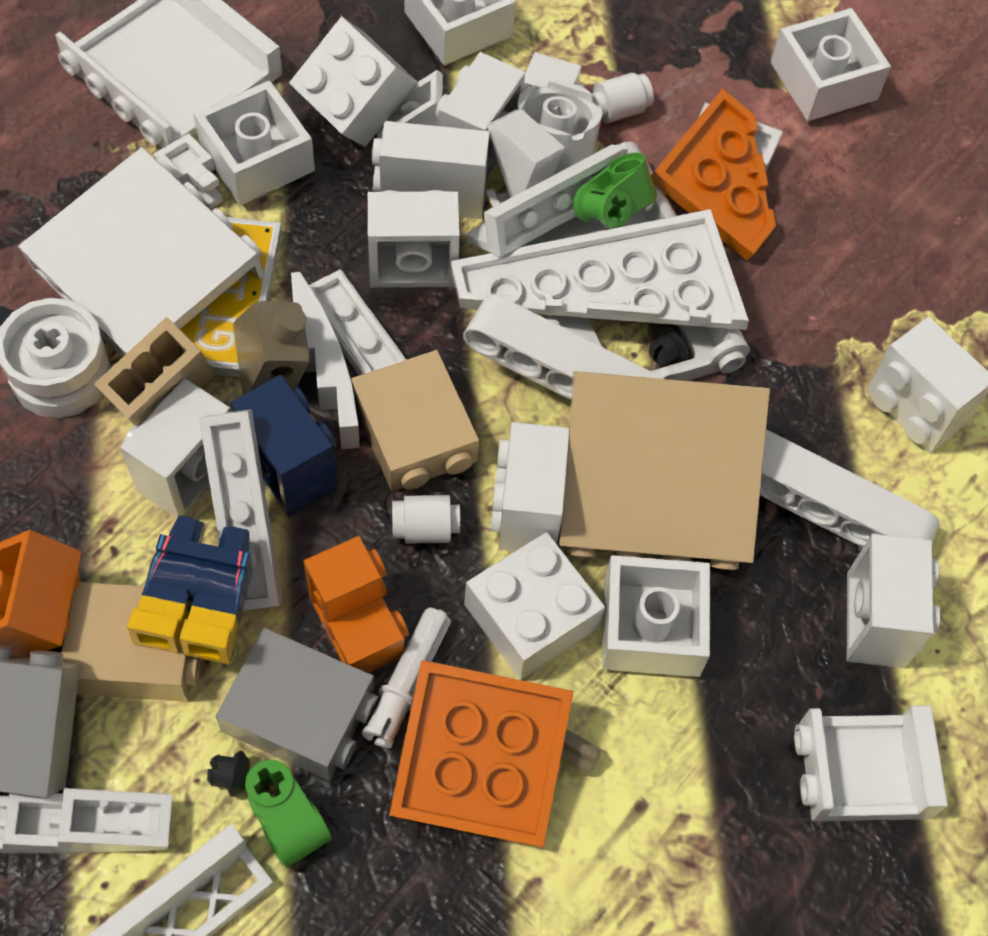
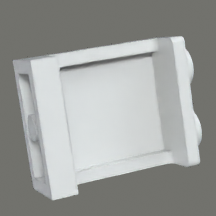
(871, 766)

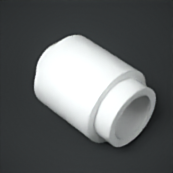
(623, 96)
(425, 519)

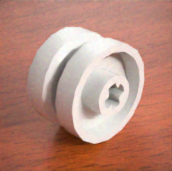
(53, 357)

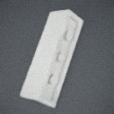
(538, 207)

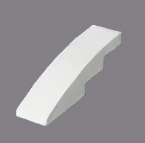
(328, 362)
(85, 822)

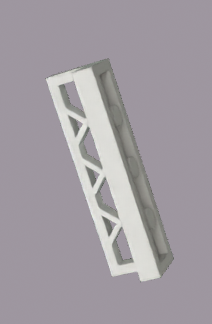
(185, 884)

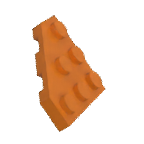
(721, 171)

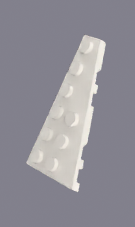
(636, 272)

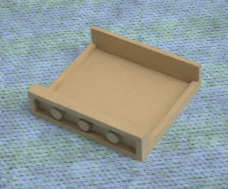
(663, 468)

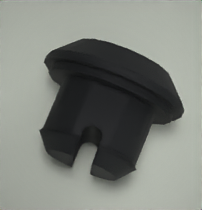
(668, 347)
(229, 772)

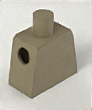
(272, 341)

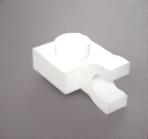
(193, 166)

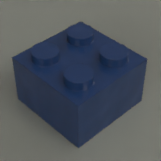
(291, 446)

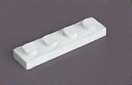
(241, 497)

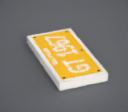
(213, 327)

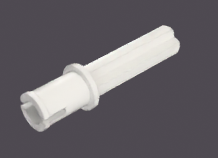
(399, 692)

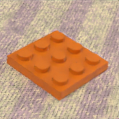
(482, 753)

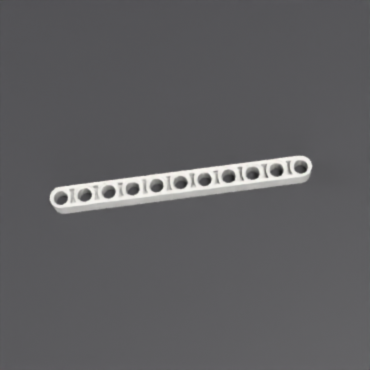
(789, 472)

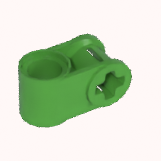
(616, 192)
(289, 819)

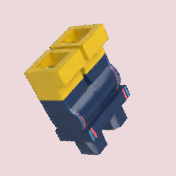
(194, 592)

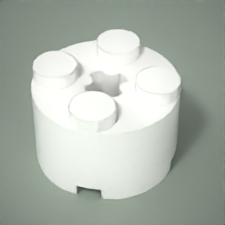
(567, 115)

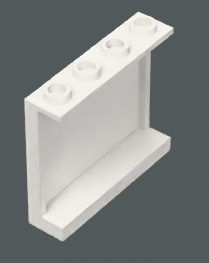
(171, 61)
(140, 251)

